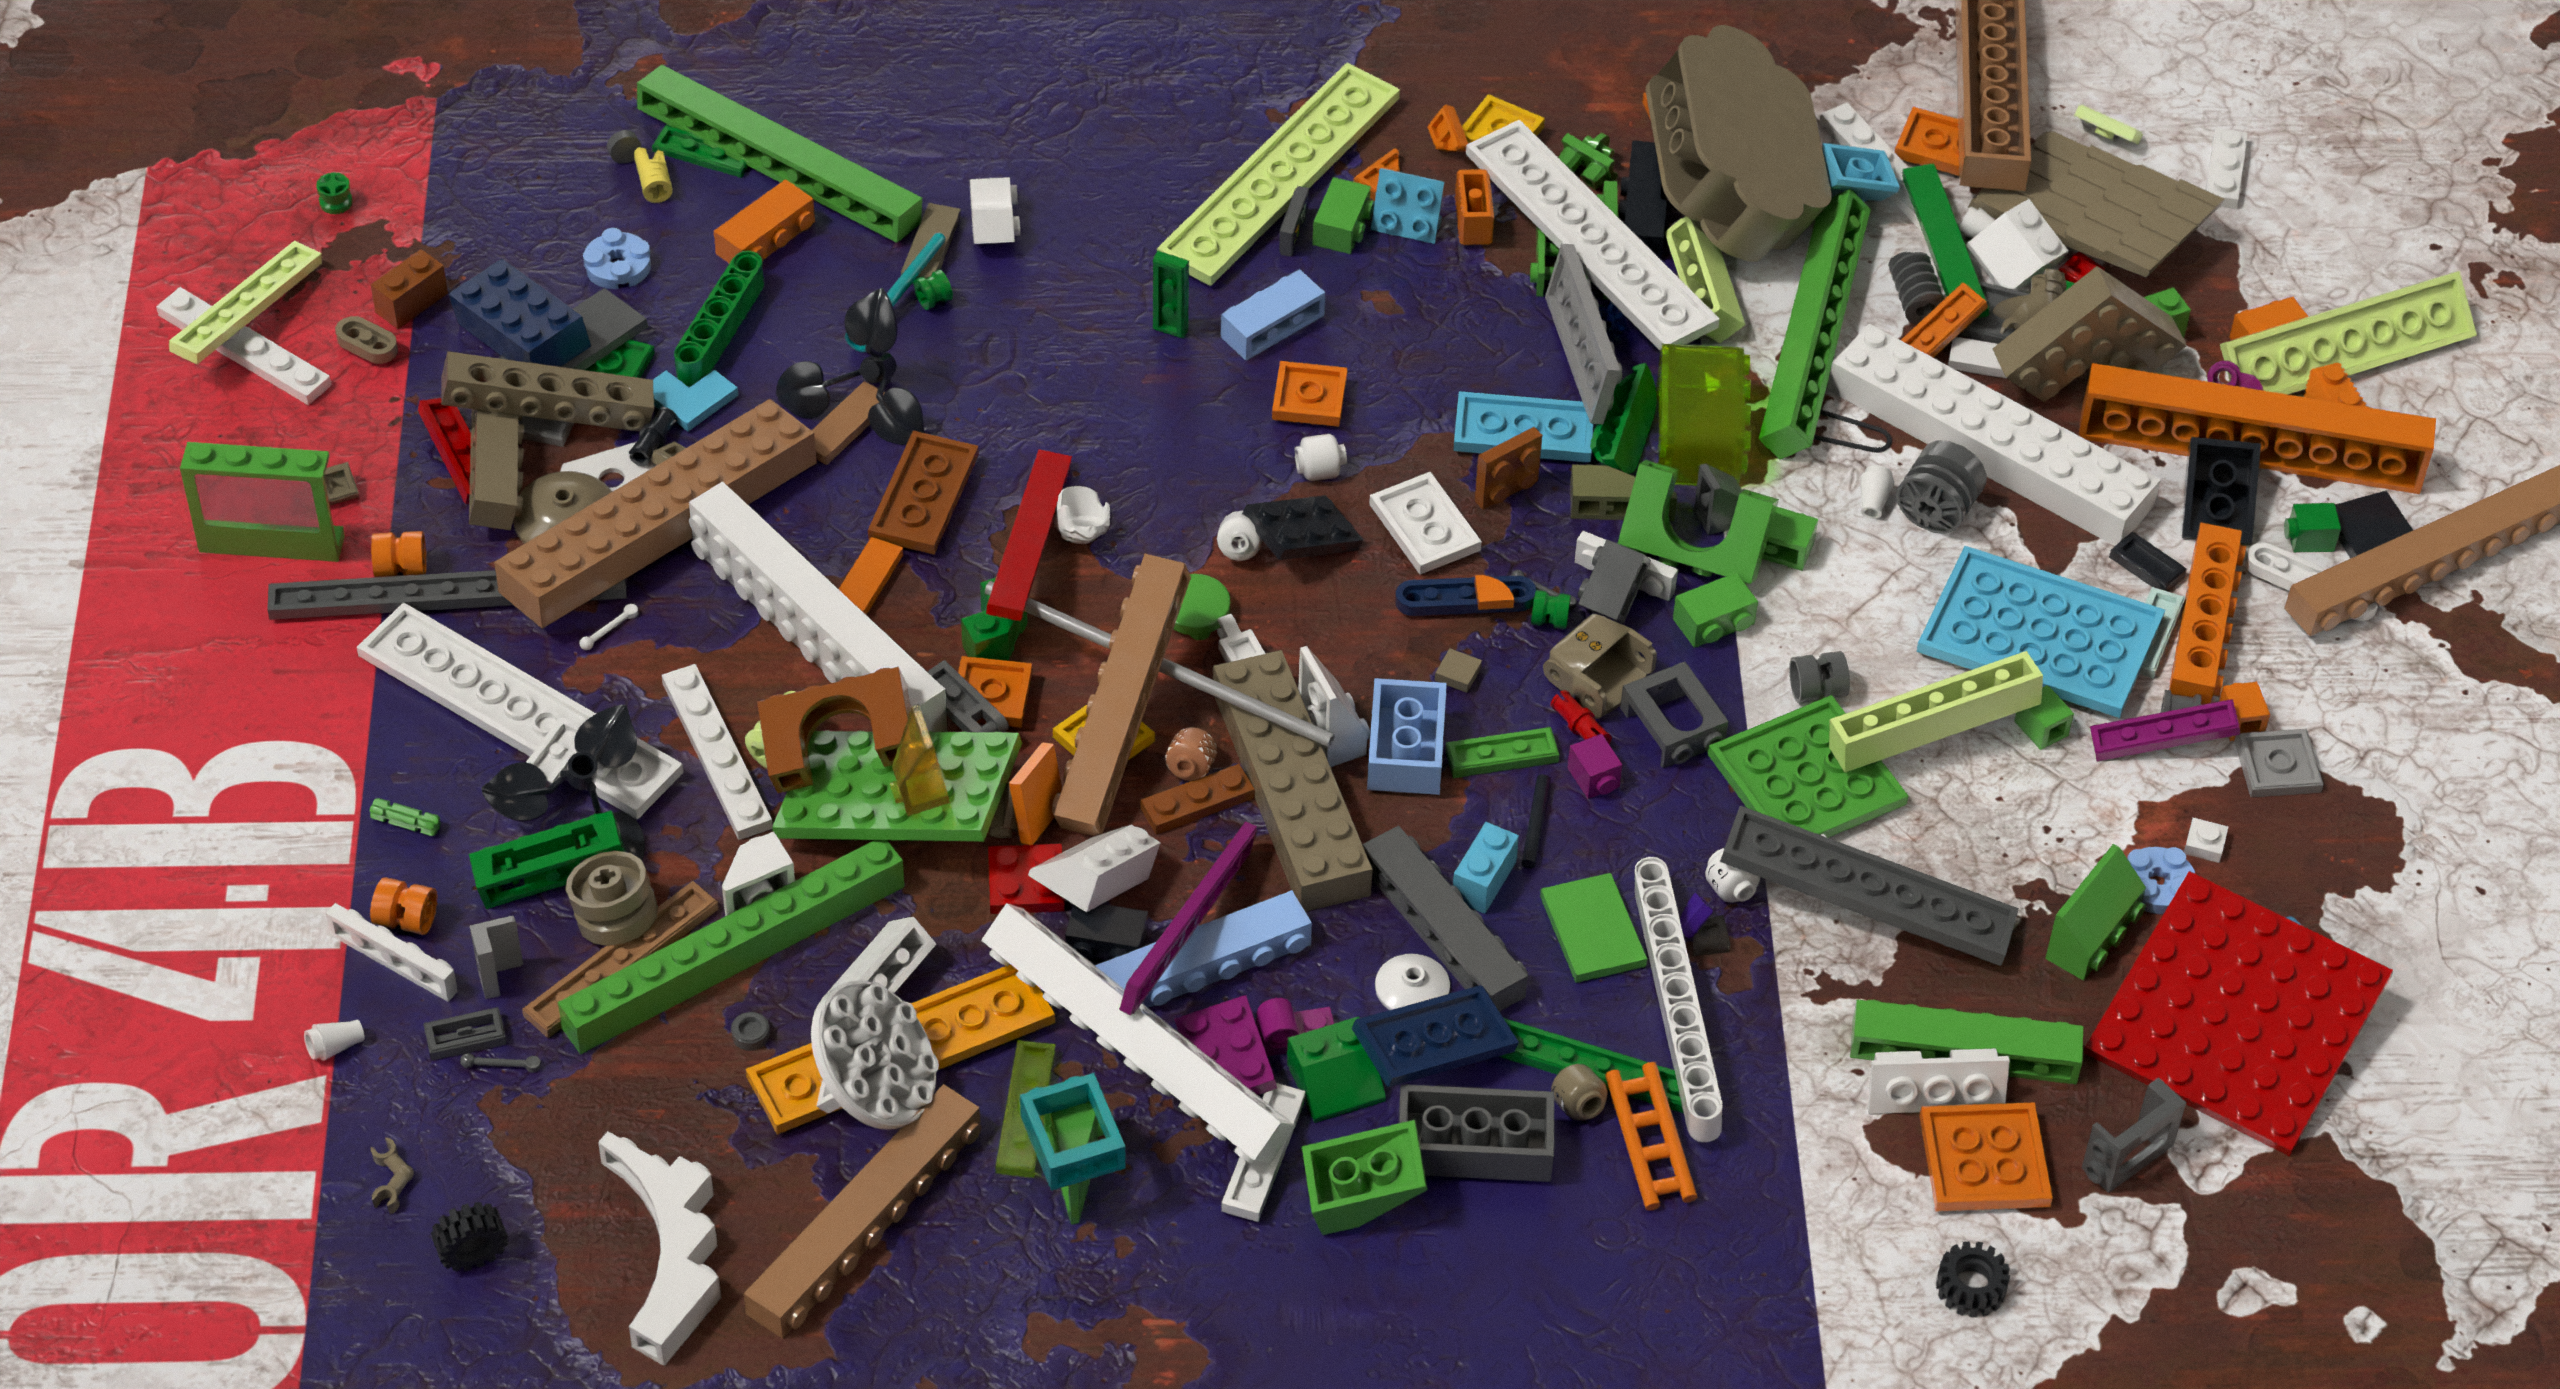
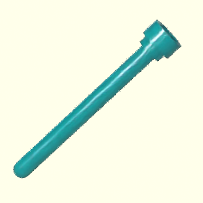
(909, 275)

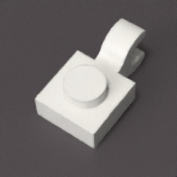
(1234, 643)

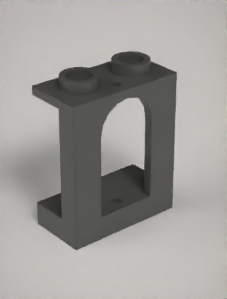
(1647, 693)
(2157, 1123)

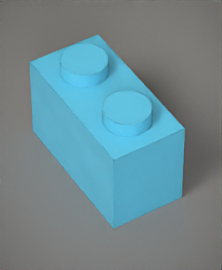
(1486, 866)

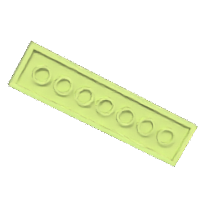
(2357, 334)

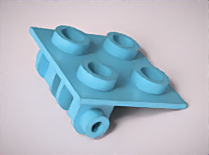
(1407, 205)

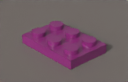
(1232, 1040)

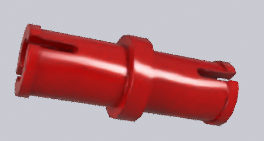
(1579, 719)

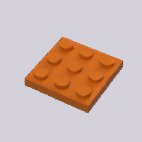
(1985, 1156)

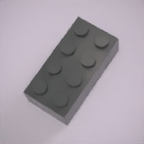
(1482, 1131)

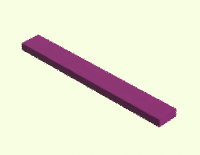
(1188, 919)

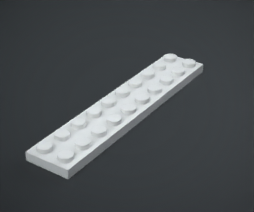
(1609, 250)
(503, 700)

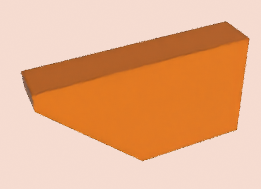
(1447, 131)
(1371, 174)

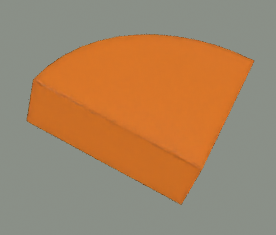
(1492, 593)

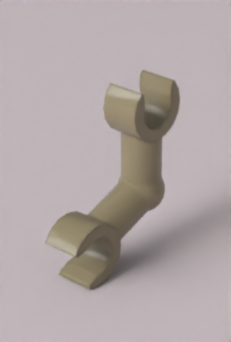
(402, 1175)

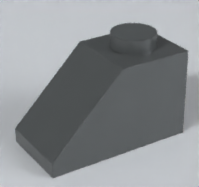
(1715, 499)

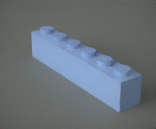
(1223, 948)

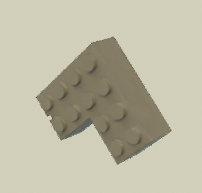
(2087, 325)

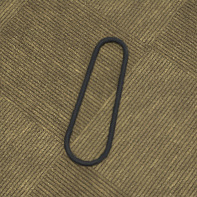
(1854, 445)

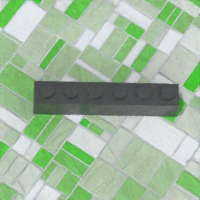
(1444, 919)

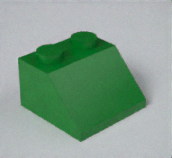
(1333, 1071)

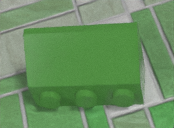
(2097, 915)

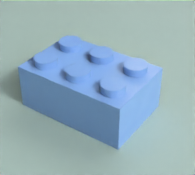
(1406, 736)

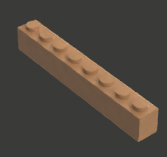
(1121, 695)
(862, 1212)

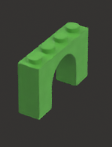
(1650, 531)

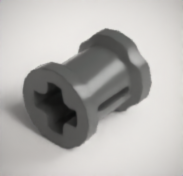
(2174, 702)

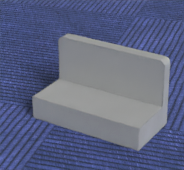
(495, 950)

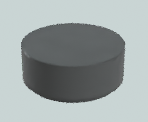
(622, 146)
(750, 1031)

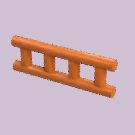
(1641, 1155)

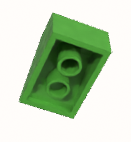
(1068, 1130)
(1363, 1175)

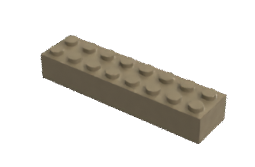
(1294, 787)

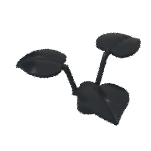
(872, 324)
(605, 737)

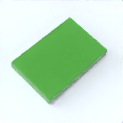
(1593, 927)

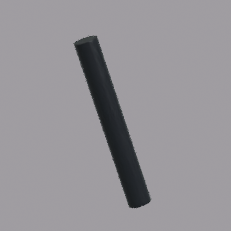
(1536, 821)

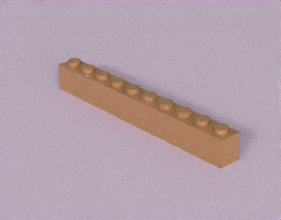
(2426, 553)

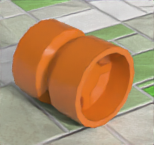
(398, 554)
(397, 904)

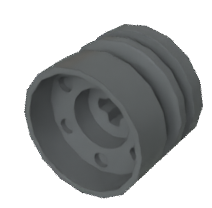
(1941, 486)

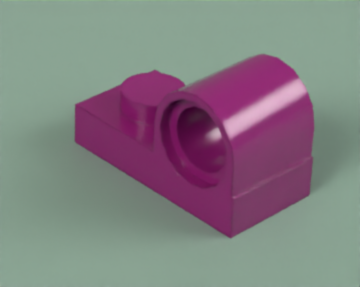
(1278, 1022)

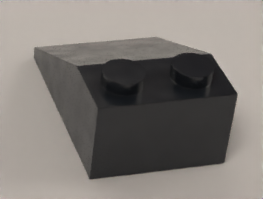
(2221, 486)

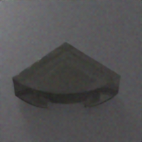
(1712, 938)

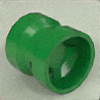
(1550, 609)

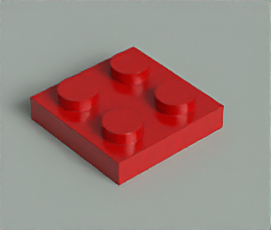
(1010, 878)

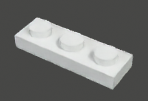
(2226, 165)
(1659, 577)

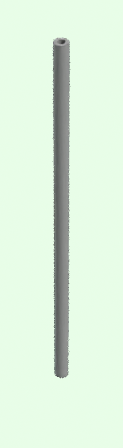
(1185, 675)

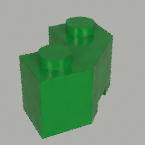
(990, 635)

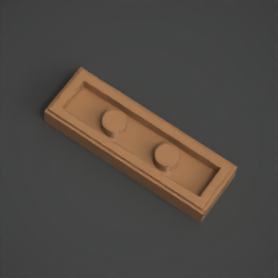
(844, 423)

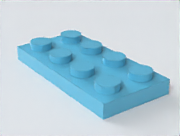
(1493, 419)

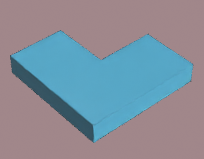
(693, 403)

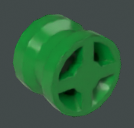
(334, 193)
(933, 289)

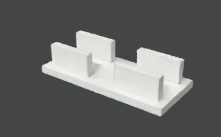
(1906, 1081)

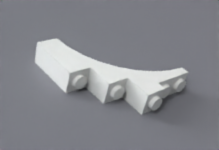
(683, 1284)

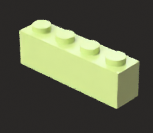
(1705, 274)

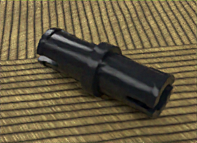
(653, 436)

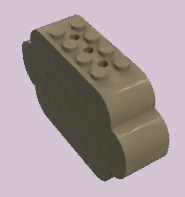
(1738, 143)

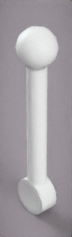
(630, 612)

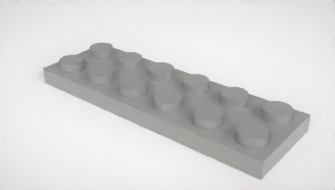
(1583, 334)

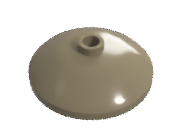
(555, 499)

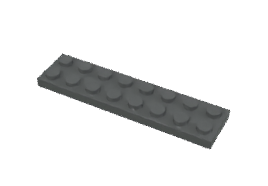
(1870, 885)

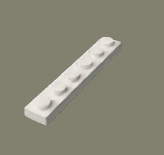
(1851, 130)
(252, 350)
(717, 752)

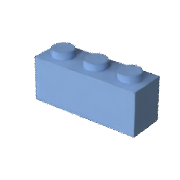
(1272, 314)

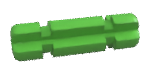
(405, 816)

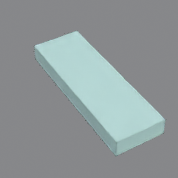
(2173, 606)

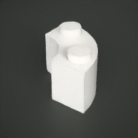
(993, 210)

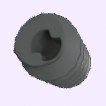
(1915, 284)

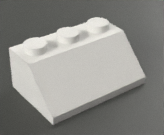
(1099, 867)

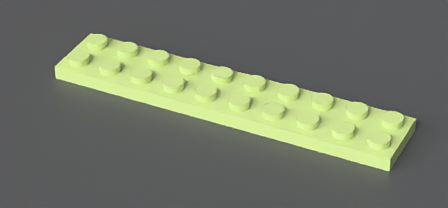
(1266, 182)

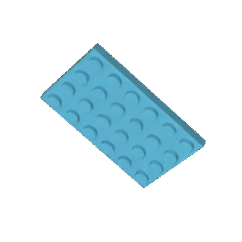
(2076, 634)

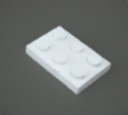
(1425, 523)

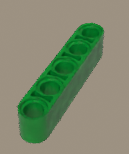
(719, 318)

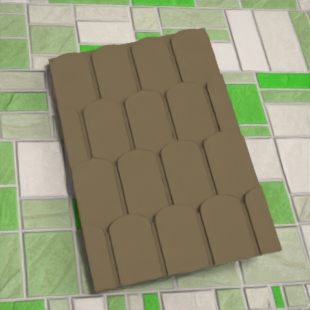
(2105, 203)

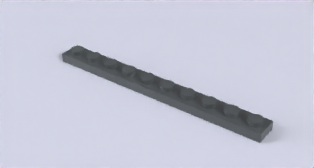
(388, 593)

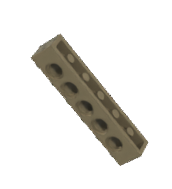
(546, 391)

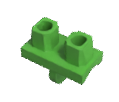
(1592, 154)

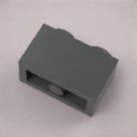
(1613, 581)

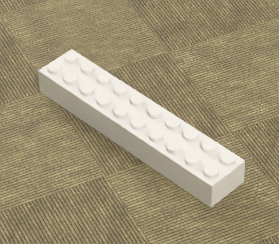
(2009, 439)
(802, 599)

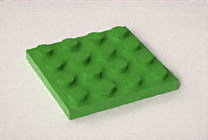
(1795, 778)

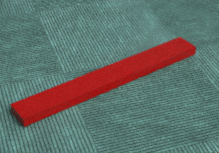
(1028, 536)

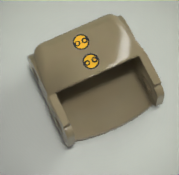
(1598, 661)

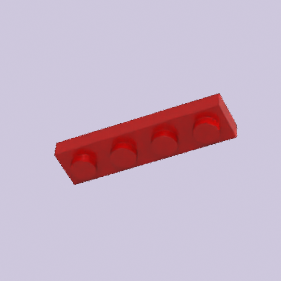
(451, 440)

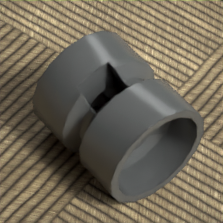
(1807, 673)

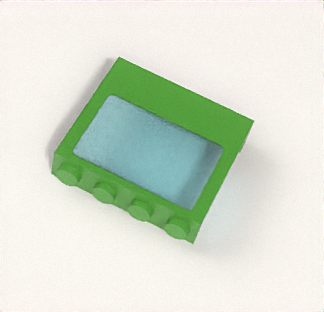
(260, 501)

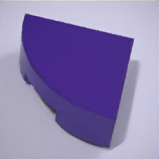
(1694, 915)

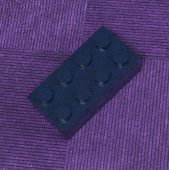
(519, 317)

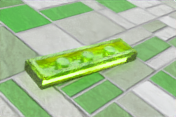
(1030, 1070)

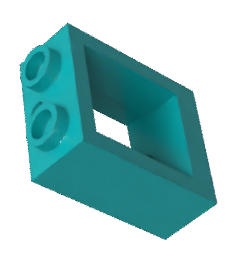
(1079, 1162)

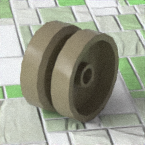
(612, 898)

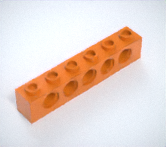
(2206, 612)

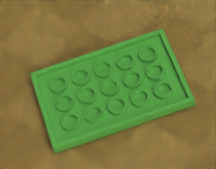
(856, 801)

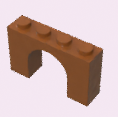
(792, 718)

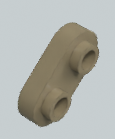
(366, 339)

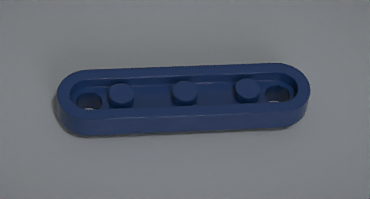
(1457, 596)

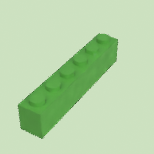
(2034, 1047)

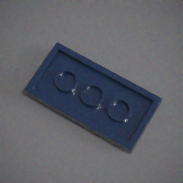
(1434, 1035)

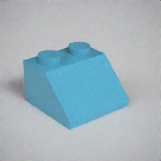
(1860, 169)

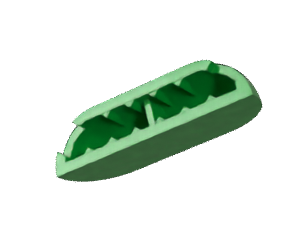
(1627, 425)

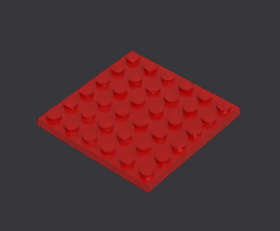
(2239, 1012)

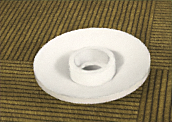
(1397, 990)

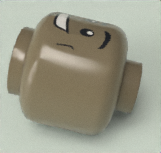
(1579, 1092)

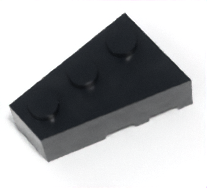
(1645, 199)

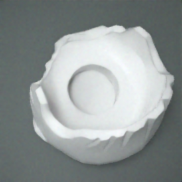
(1081, 515)

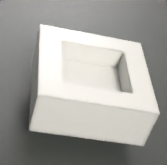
(2206, 840)

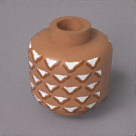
(1191, 750)

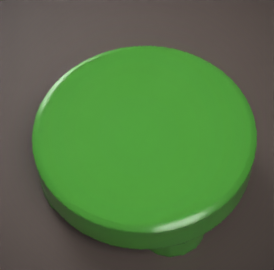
(1202, 606)

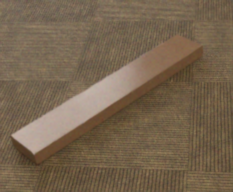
(673, 921)

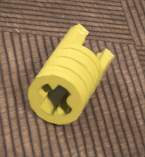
(653, 175)

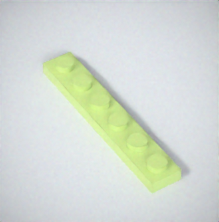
(245, 302)

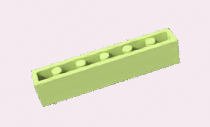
(1935, 711)

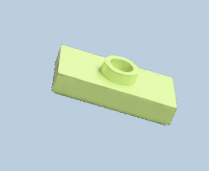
(2107, 126)

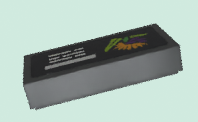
(1293, 221)

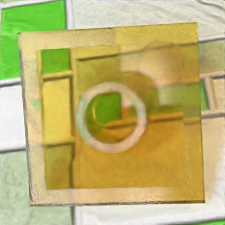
(917, 769)

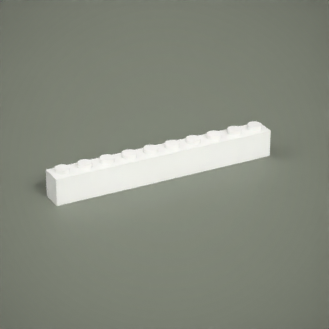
(1142, 1038)

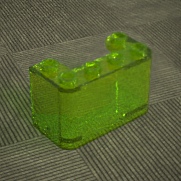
(1703, 409)

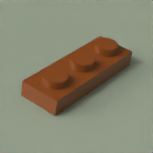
(1197, 799)

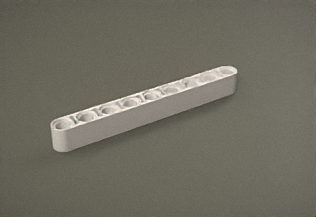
(1678, 1000)

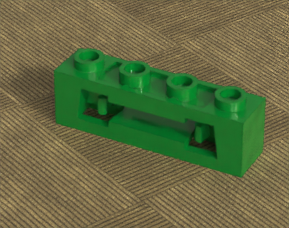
(542, 858)

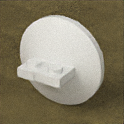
(872, 1055)

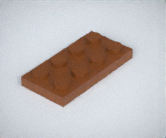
(923, 492)

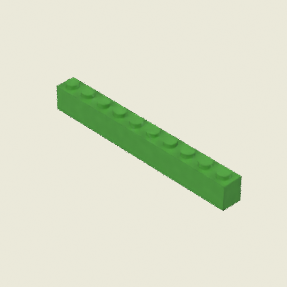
(780, 153)
(1814, 326)
(730, 945)

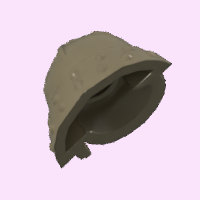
(2020, 309)

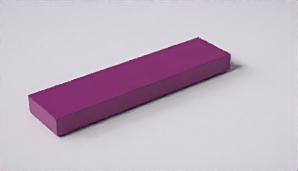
(2165, 730)

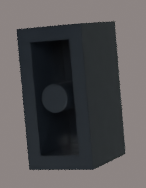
(1106, 931)

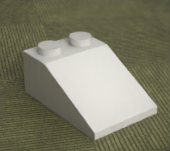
(1331, 710)

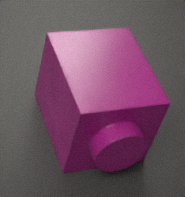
(1594, 766)

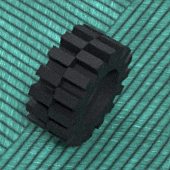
(469, 1236)
(1973, 1297)

